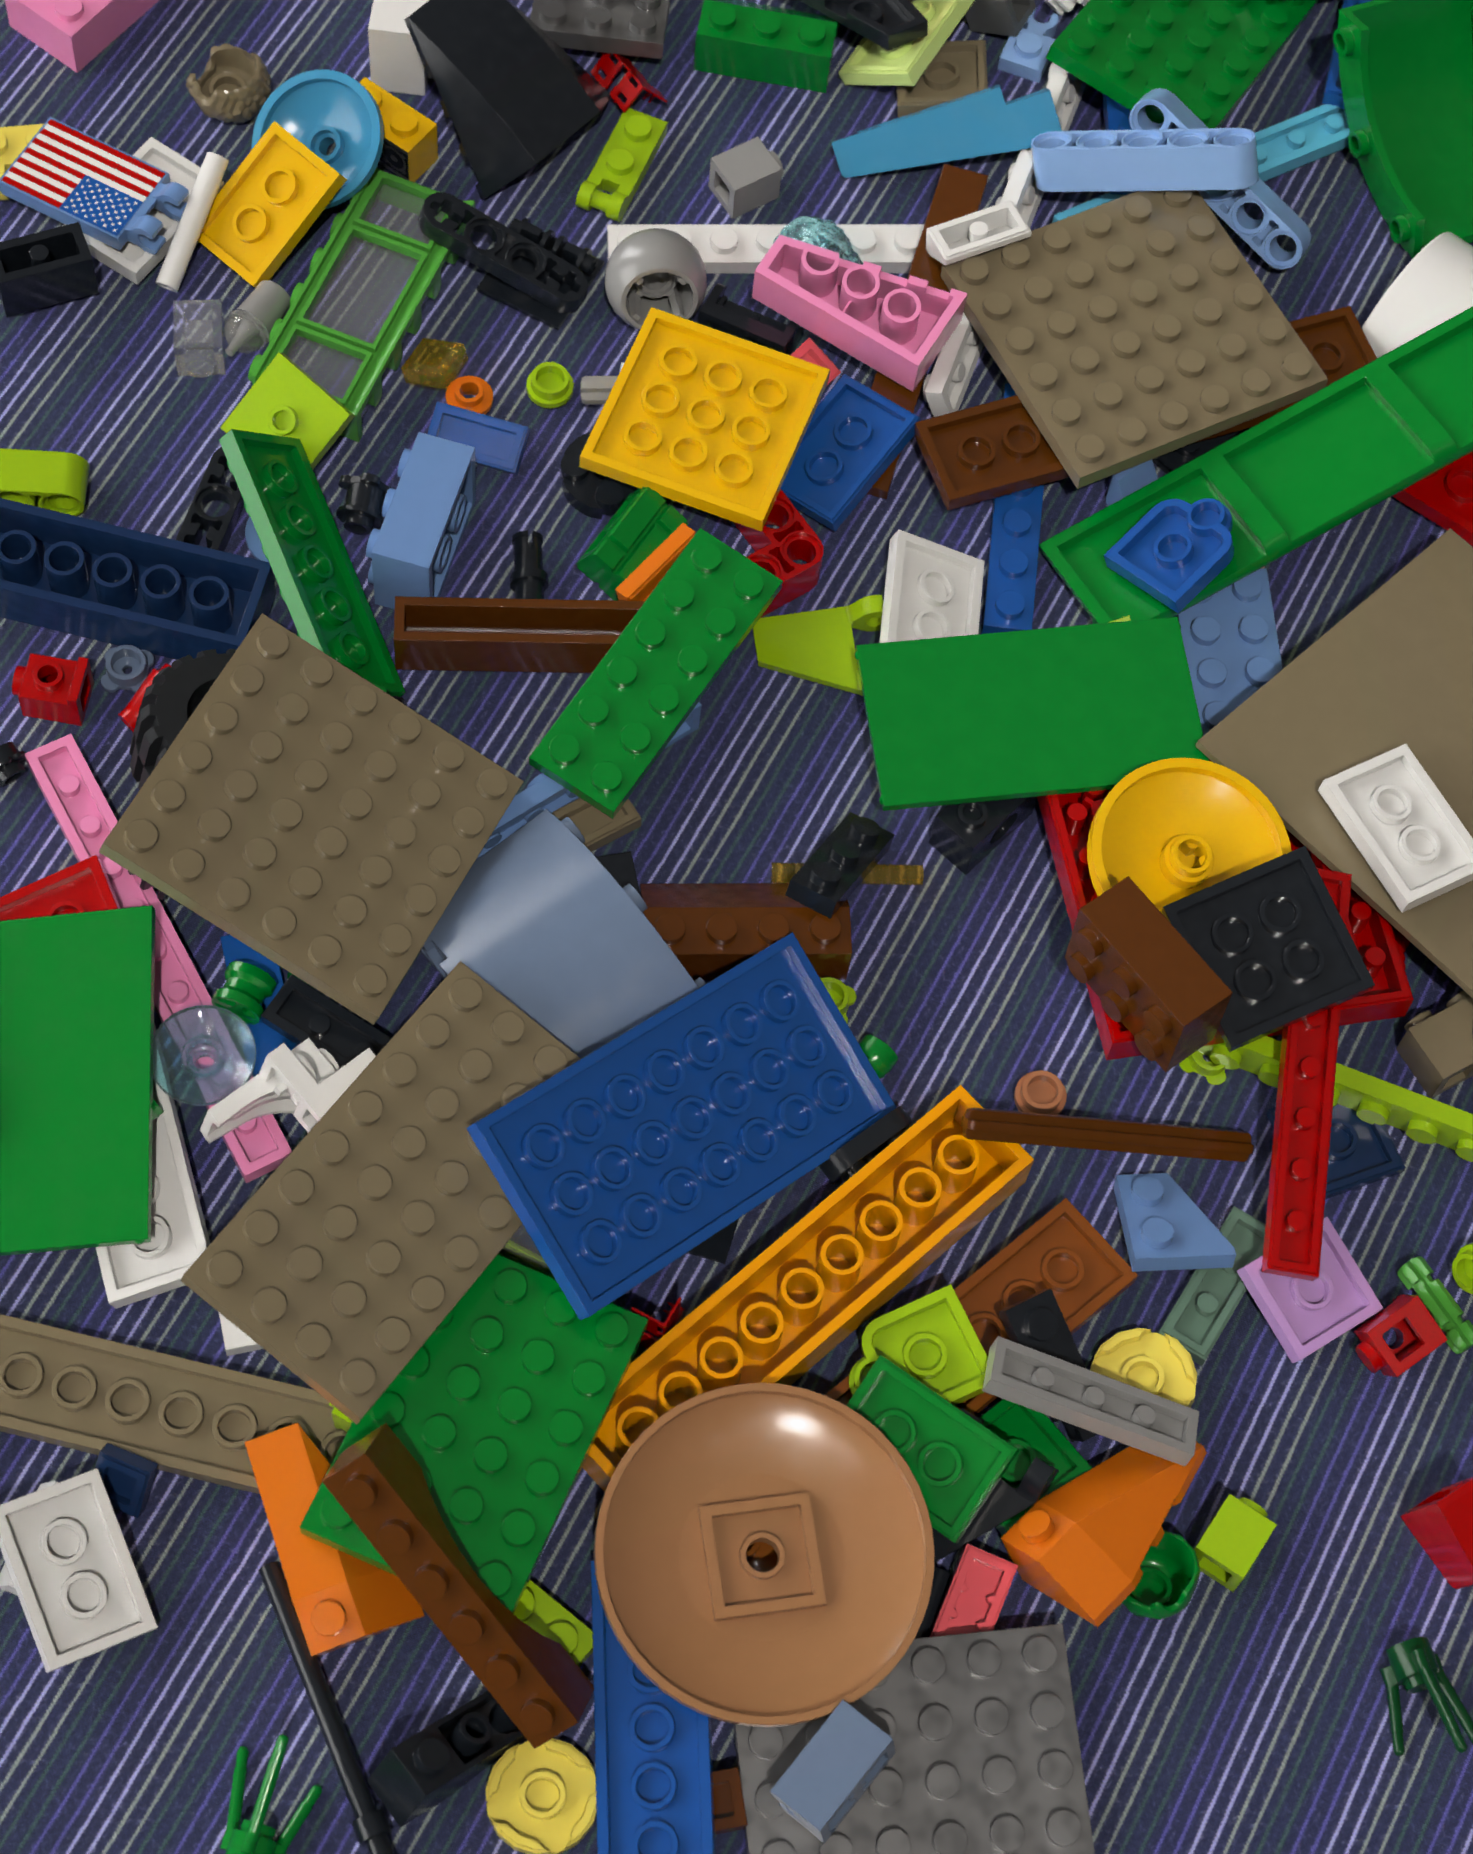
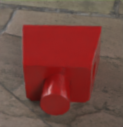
(1446, 1531)

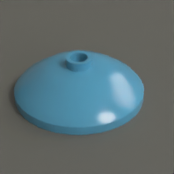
(324, 110)

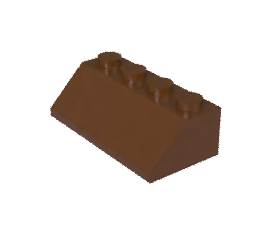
(727, 923)

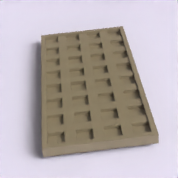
(384, 1201)

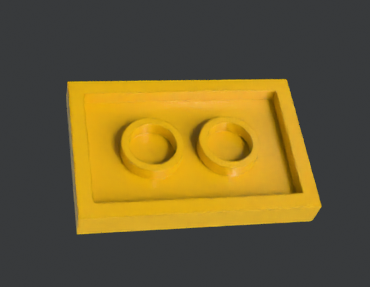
(268, 205)

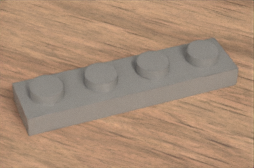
(1091, 1401)

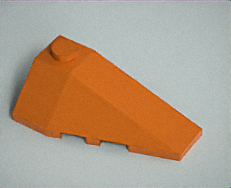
(1095, 1531)
(332, 1592)

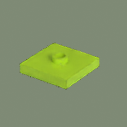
(292, 406)

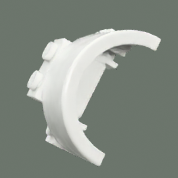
(1424, 294)

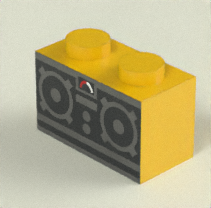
(409, 136)

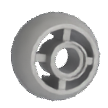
(655, 271)

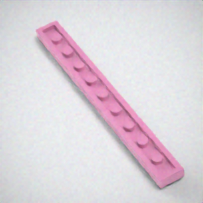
(86, 823)

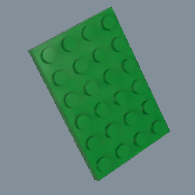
(1194, 48)
(497, 1420)

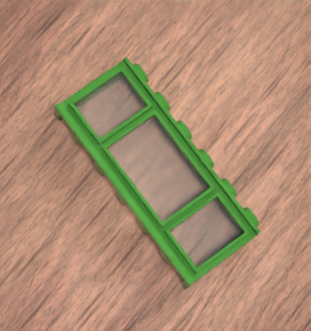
(362, 295)

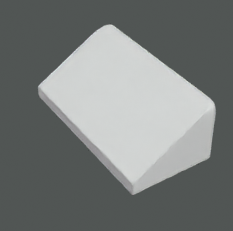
(976, 233)

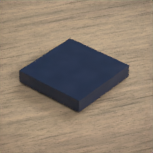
(1357, 1152)

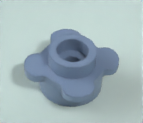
(126, 657)

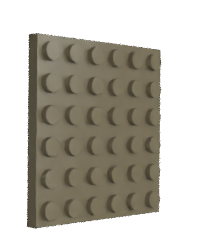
(1133, 331)
(313, 818)

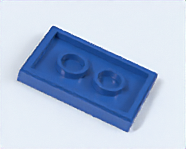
(846, 451)

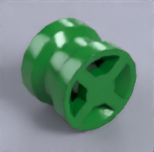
(244, 991)

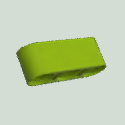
(44, 479)

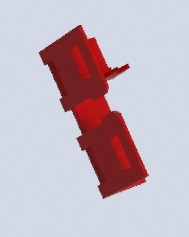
(625, 85)
(673, 1319)

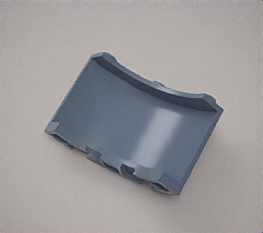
(559, 937)

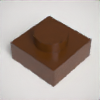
(728, 1801)

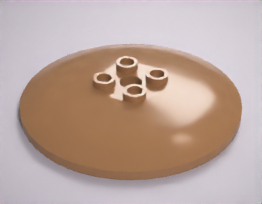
(781, 1473)

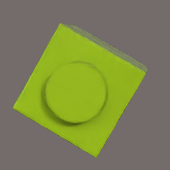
(1233, 1541)

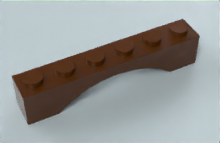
(393, 1508)

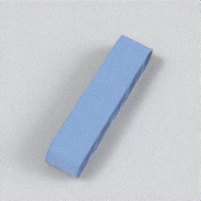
(1145, 160)
(1229, 204)

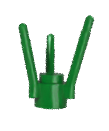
(253, 1835)

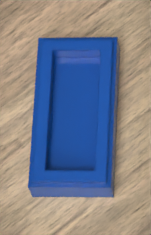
(496, 441)

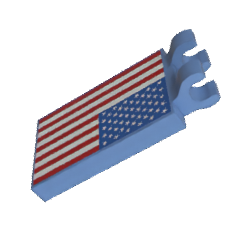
(93, 184)

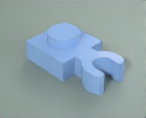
(1028, 51)

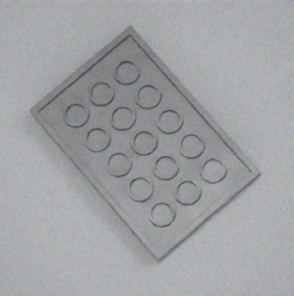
(977, 1764)

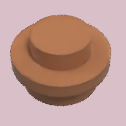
(1040, 1093)

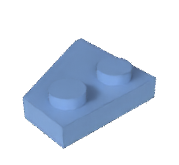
(1166, 1227)

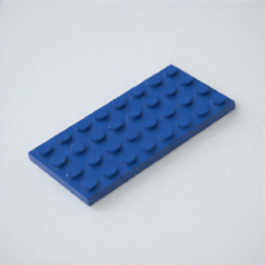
(682, 1124)

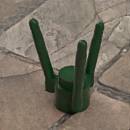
(1421, 1670)

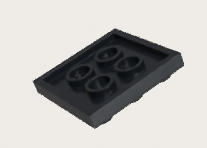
(1273, 945)

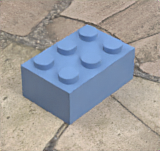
(422, 520)

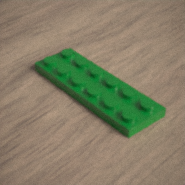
(308, 553)
(655, 673)

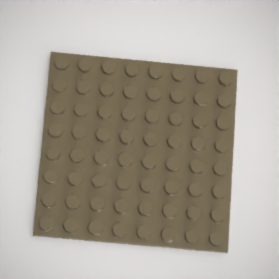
(1371, 683)

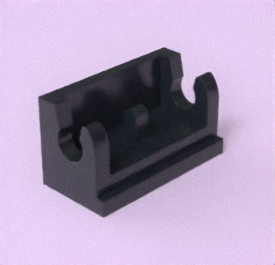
(748, 324)

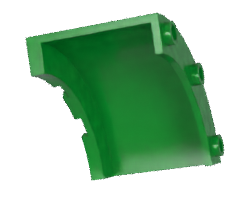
(1411, 112)

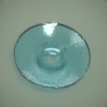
(198, 1034)

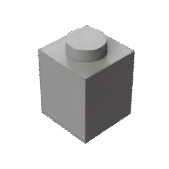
(745, 177)

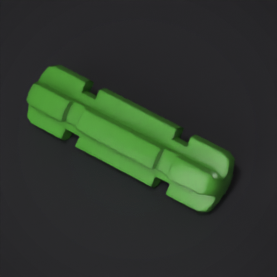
(1439, 1302)

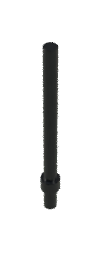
(369, 1824)

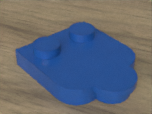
(1175, 550)

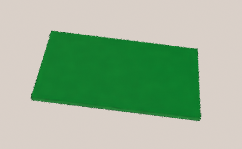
(1026, 711)
(76, 1080)

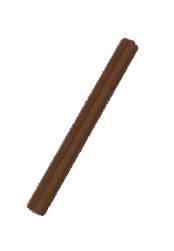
(1106, 1135)

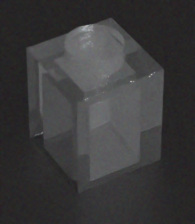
(199, 337)

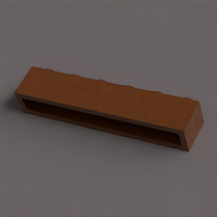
(506, 633)

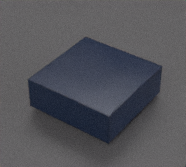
(126, 1478)

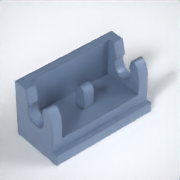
(833, 1771)

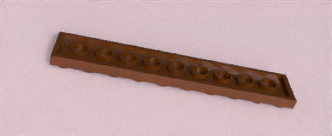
(1002, 451)

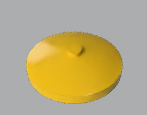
(1181, 829)

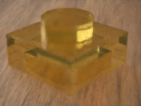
(434, 363)

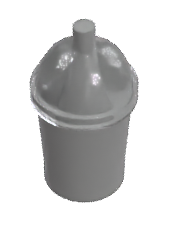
(251, 323)

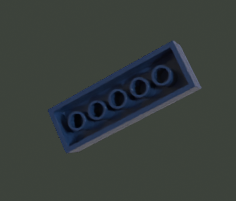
(126, 584)

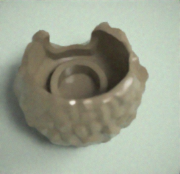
(231, 85)

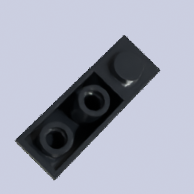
(443, 1758)

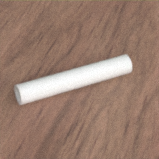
(192, 221)

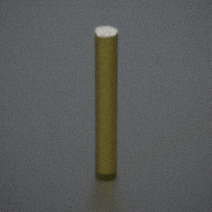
(881, 874)

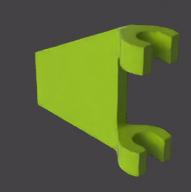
(818, 642)

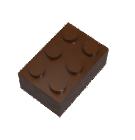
(1146, 974)

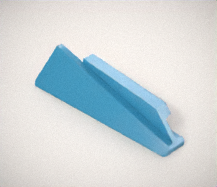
(949, 132)

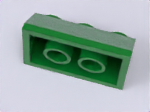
(766, 44)

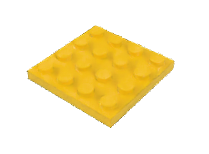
(705, 418)

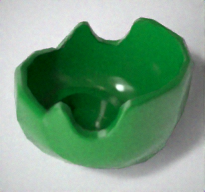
(1167, 1579)

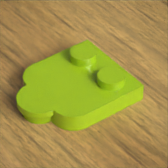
(930, 1343)

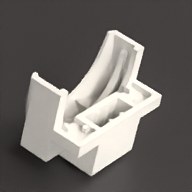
(290, 1081)

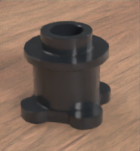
(362, 503)

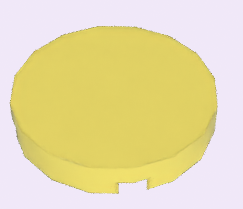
(1149, 1363)
(542, 1797)

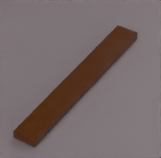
(956, 195)

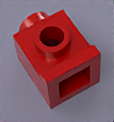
(54, 688)
(1415, 1332)

